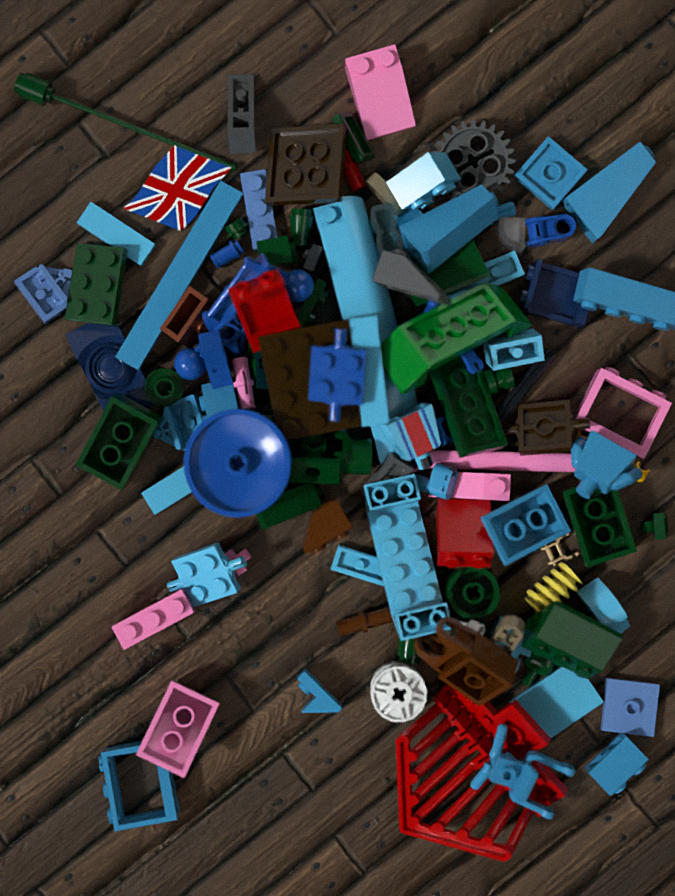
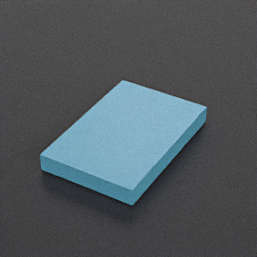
(559, 700)

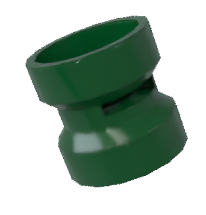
(498, 379)

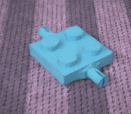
(206, 574)

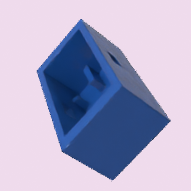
(215, 359)

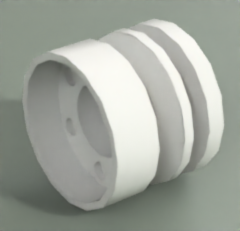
(405, 677)

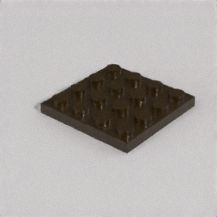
(287, 372)

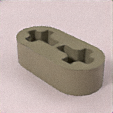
(383, 192)

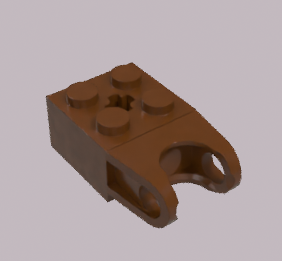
(468, 661)

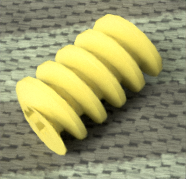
(553, 588)

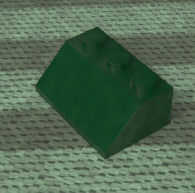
(457, 271)
(599, 526)
(570, 639)

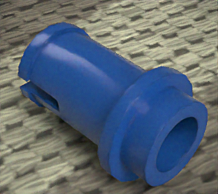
(227, 254)

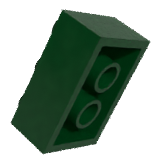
(119, 441)

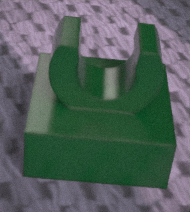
(658, 526)

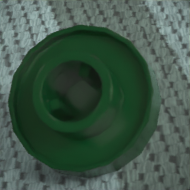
(163, 386)

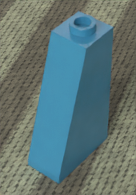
(604, 195)
(449, 227)

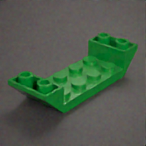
(448, 332)

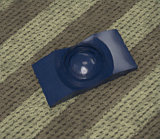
(96, 352)

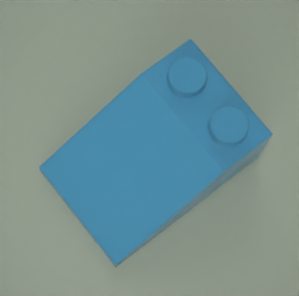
(525, 524)

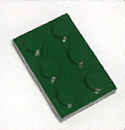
(96, 284)

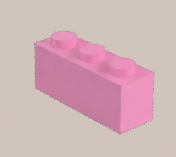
(153, 618)

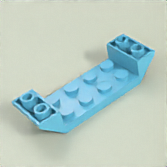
(404, 556)

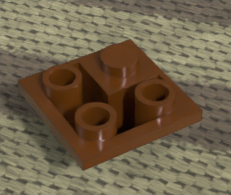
(325, 524)

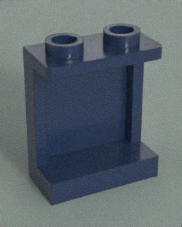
(552, 294)

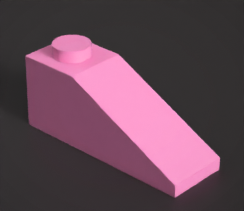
(481, 486)

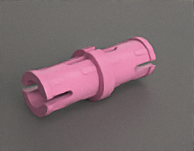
(243, 383)

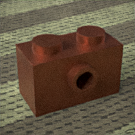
(186, 318)

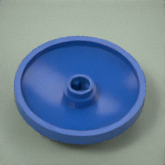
(237, 463)

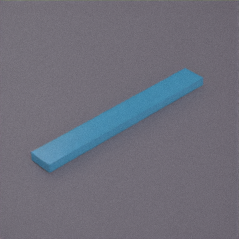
(179, 275)

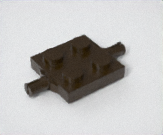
(545, 427)

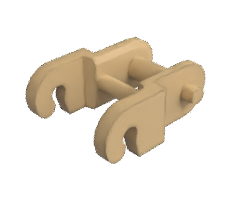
(553, 560)

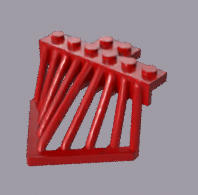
(479, 726)

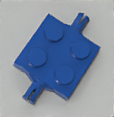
(337, 375)

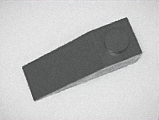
(241, 114)
(406, 276)

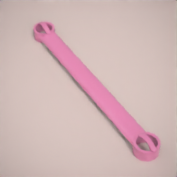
(502, 461)

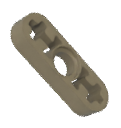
(501, 634)

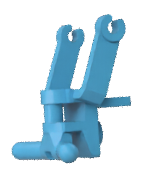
(517, 774)

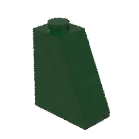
(291, 505)

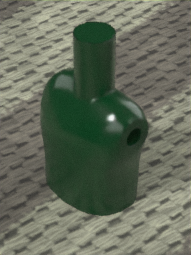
(537, 666)

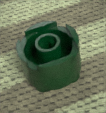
(472, 607)

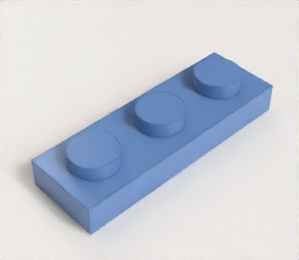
(258, 212)

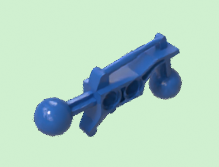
(298, 284)

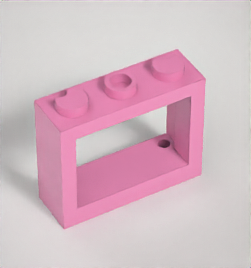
(634, 387)

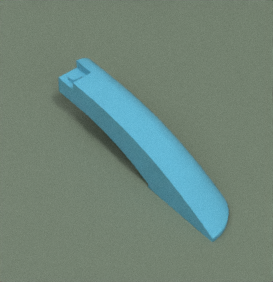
(352, 264)

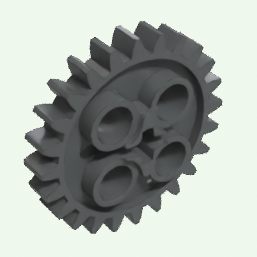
(461, 142)

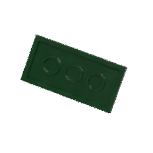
(468, 408)

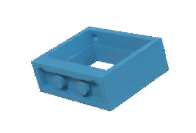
(112, 790)

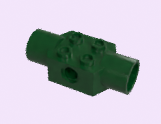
(329, 457)

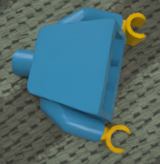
(603, 465)

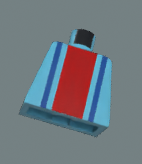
(414, 434)

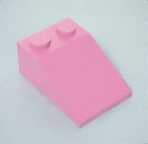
(380, 92)
(178, 728)

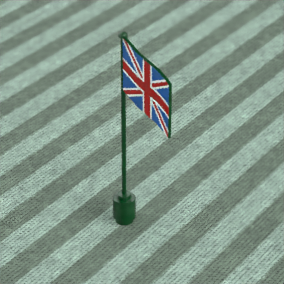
(178, 181)

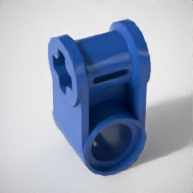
(547, 229)

